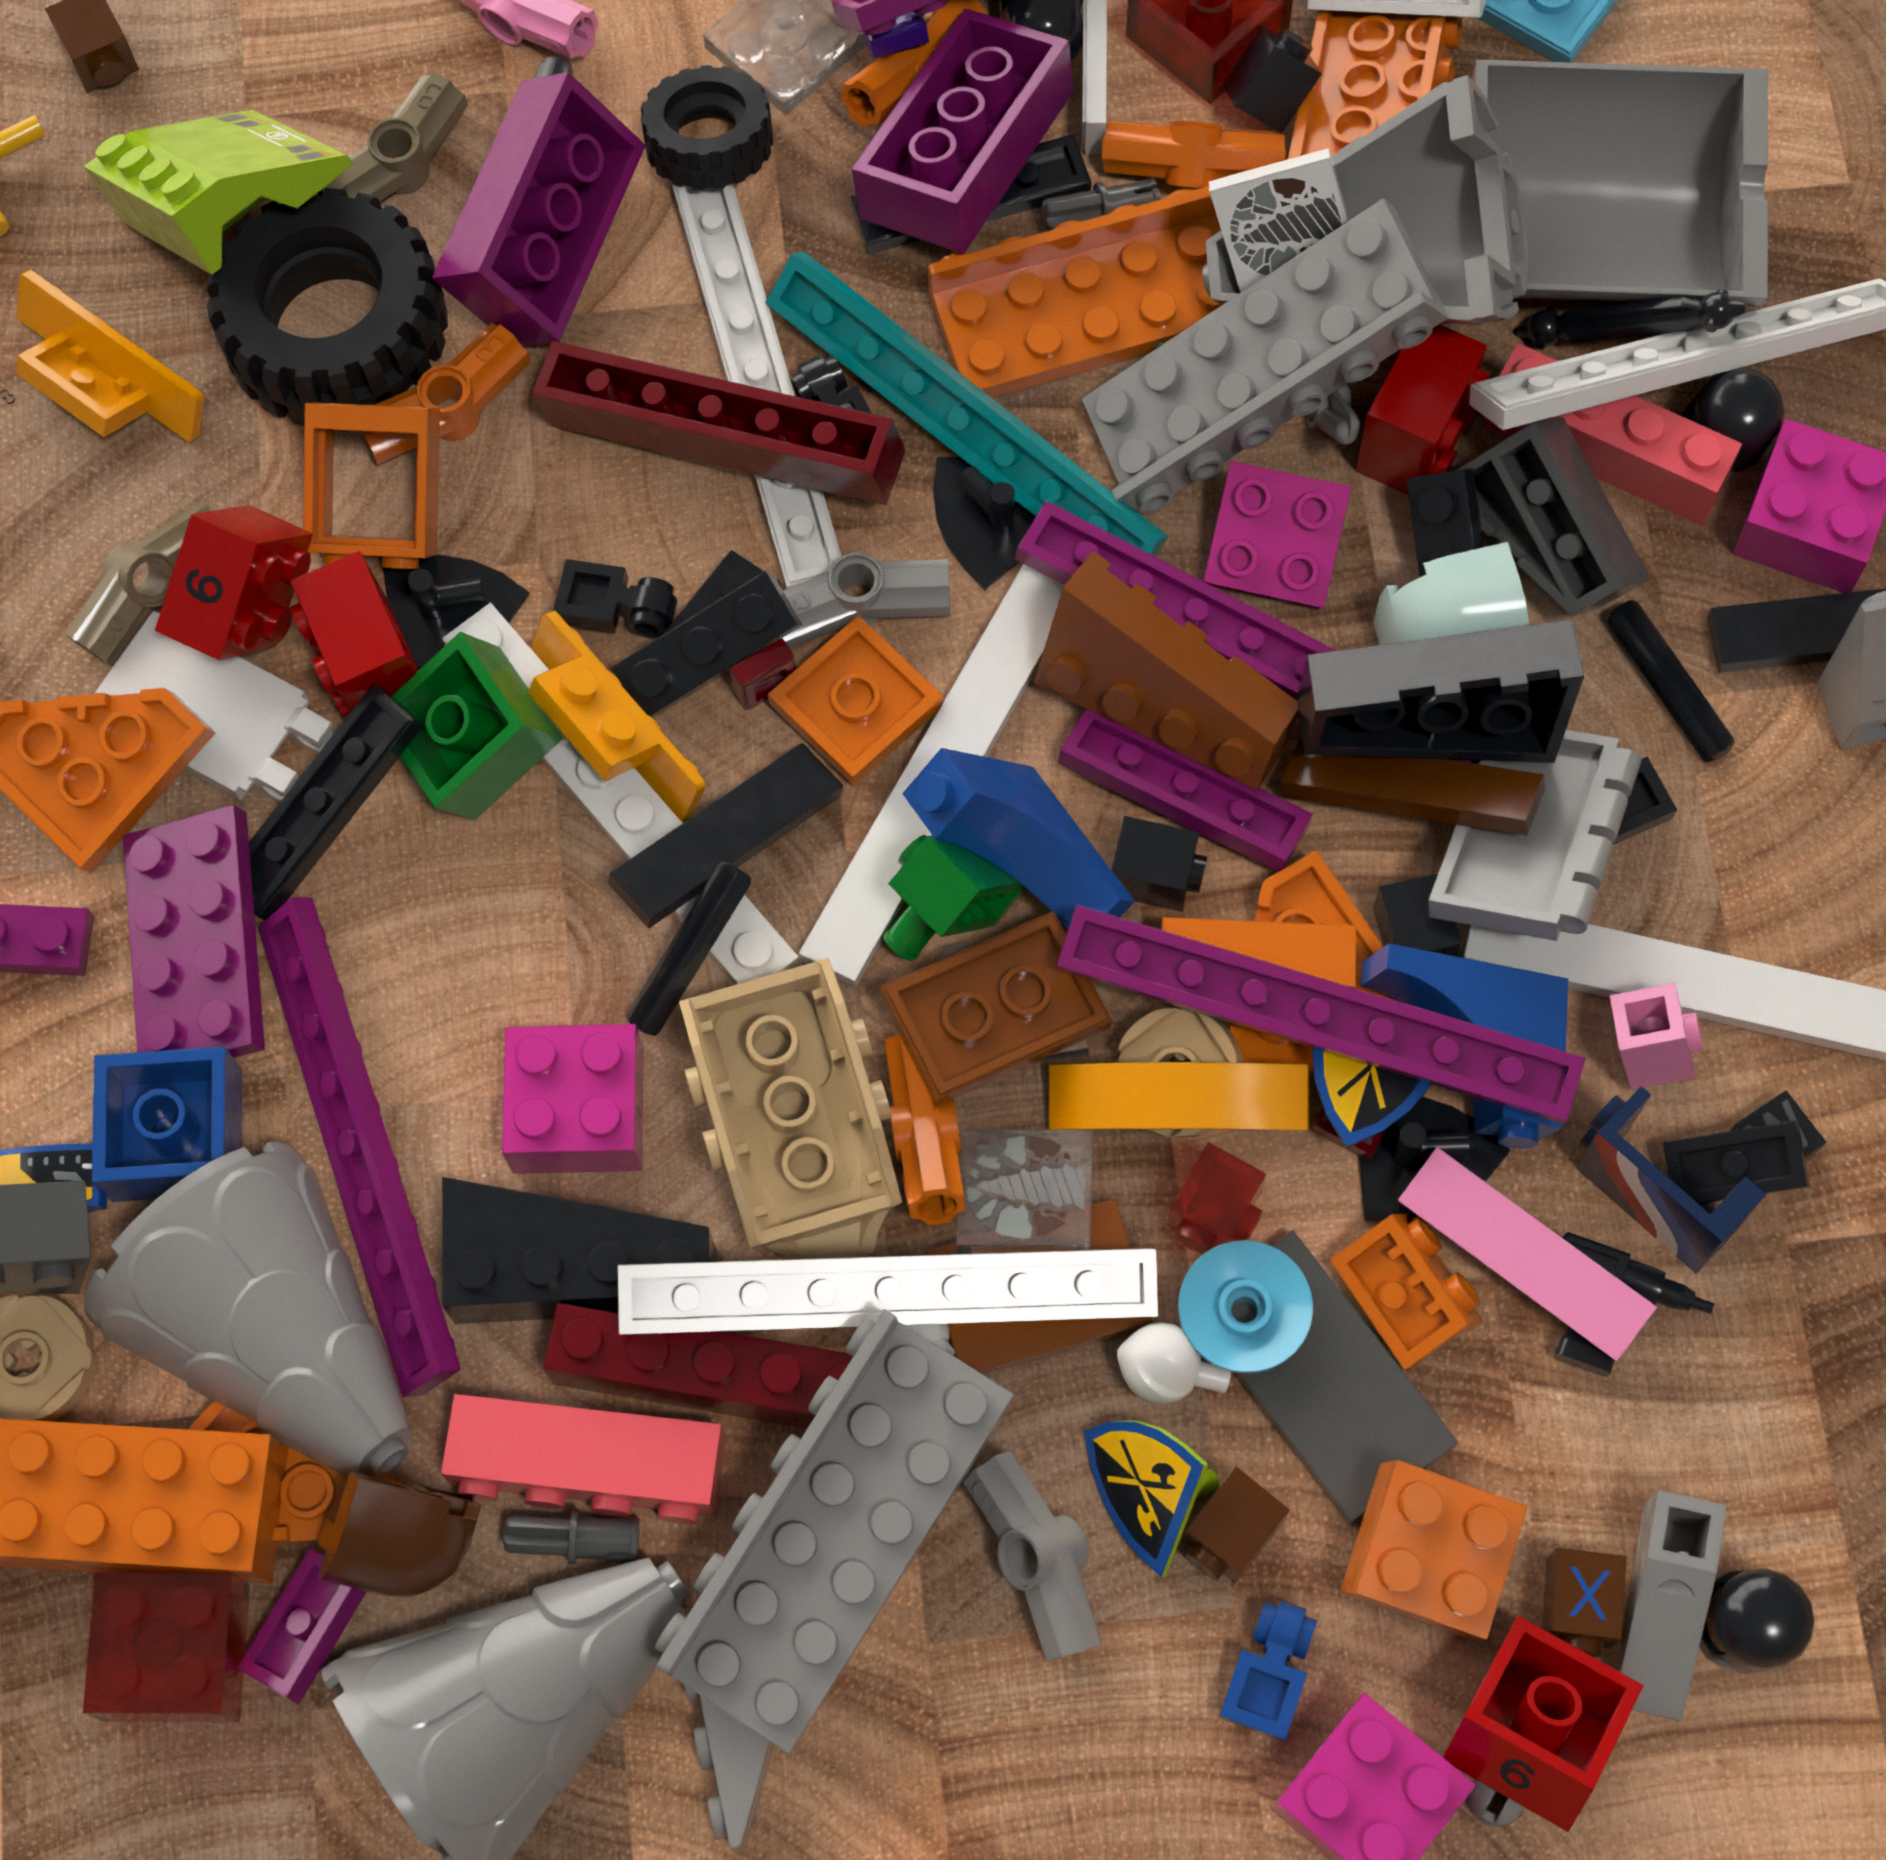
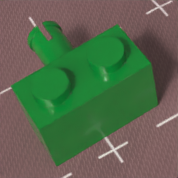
(946, 894)

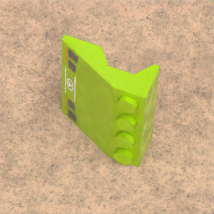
(205, 174)

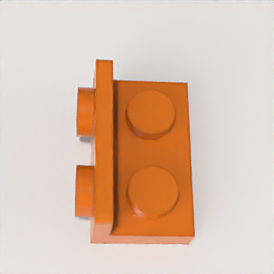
(1408, 1288)

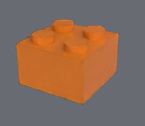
(1433, 1549)

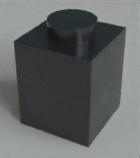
(1273, 77)
(1158, 863)
(1405, 920)

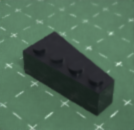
(1445, 696)
(525, 1252)

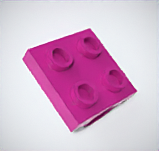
(1277, 534)

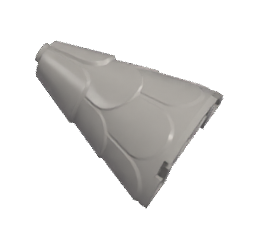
(1450, 194)
(257, 1309)
(503, 1702)

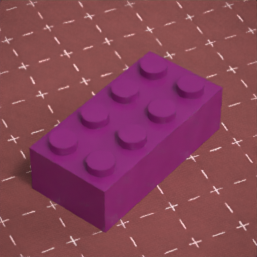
(963, 130)
(540, 209)

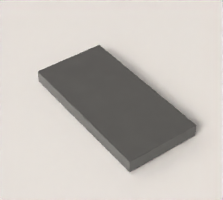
(1343, 1397)

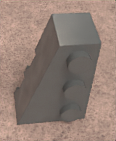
(1555, 517)
(43, 1237)

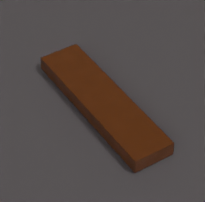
(1418, 788)

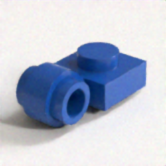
(1265, 1689)

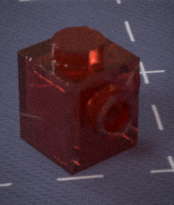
(1217, 1201)

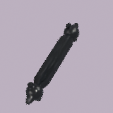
(1632, 319)

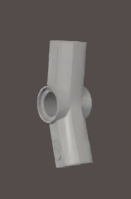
(896, 591)
(1037, 1555)

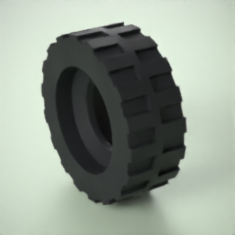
(698, 95)

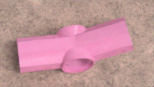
(553, 24)

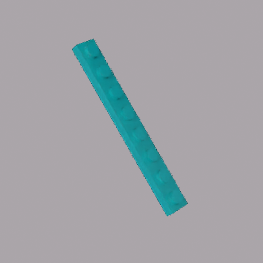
(947, 402)

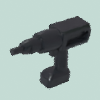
(1643, 1279)

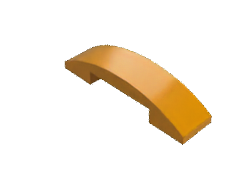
(1179, 1096)

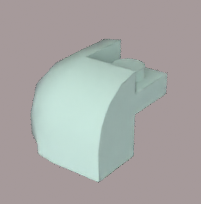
(1455, 597)

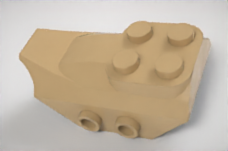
(793, 1112)

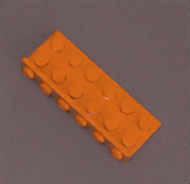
(1370, 73)
(1075, 293)

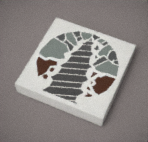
(1277, 212)

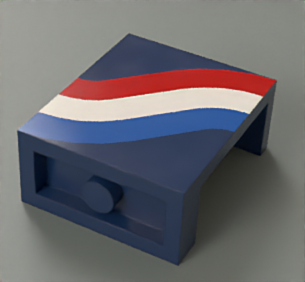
(1653, 1197)

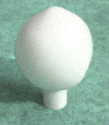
(1165, 1366)

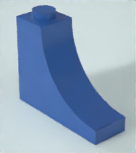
(1017, 825)
(1486, 995)

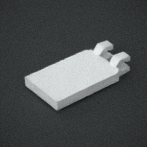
(234, 698)

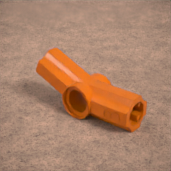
(880, 86)
(1187, 151)
(471, 377)
(924, 1141)

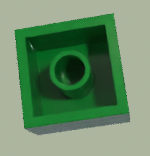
(477, 726)

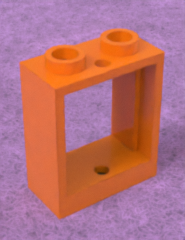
(320, 423)

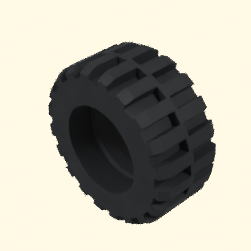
(313, 244)

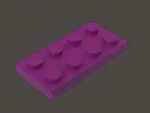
(194, 935)

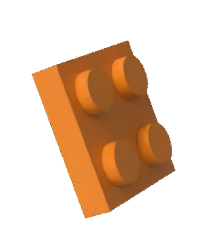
(855, 700)

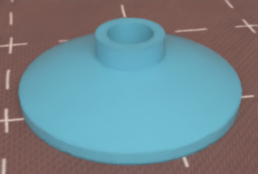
(1252, 1275)

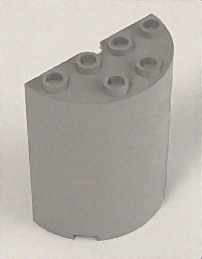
(1636, 177)

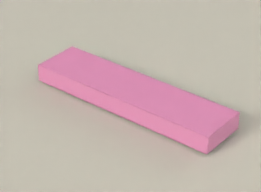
(1527, 1254)

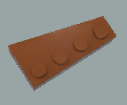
(1161, 678)

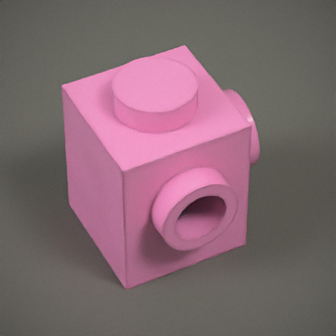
(1655, 1036)

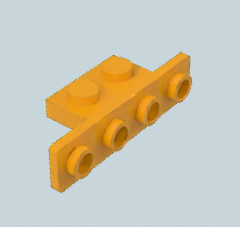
(97, 369)
(605, 719)

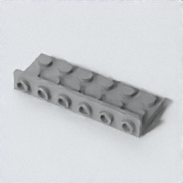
(1264, 358)
(832, 1530)

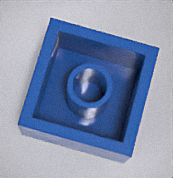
(162, 1118)

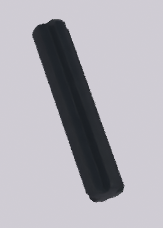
(1671, 681)
(688, 948)

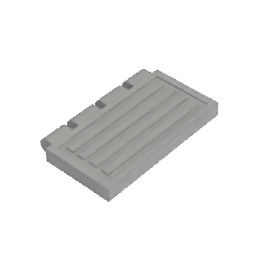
(1552, 874)

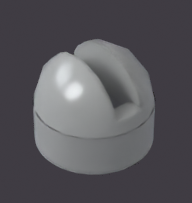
(1480, 1799)

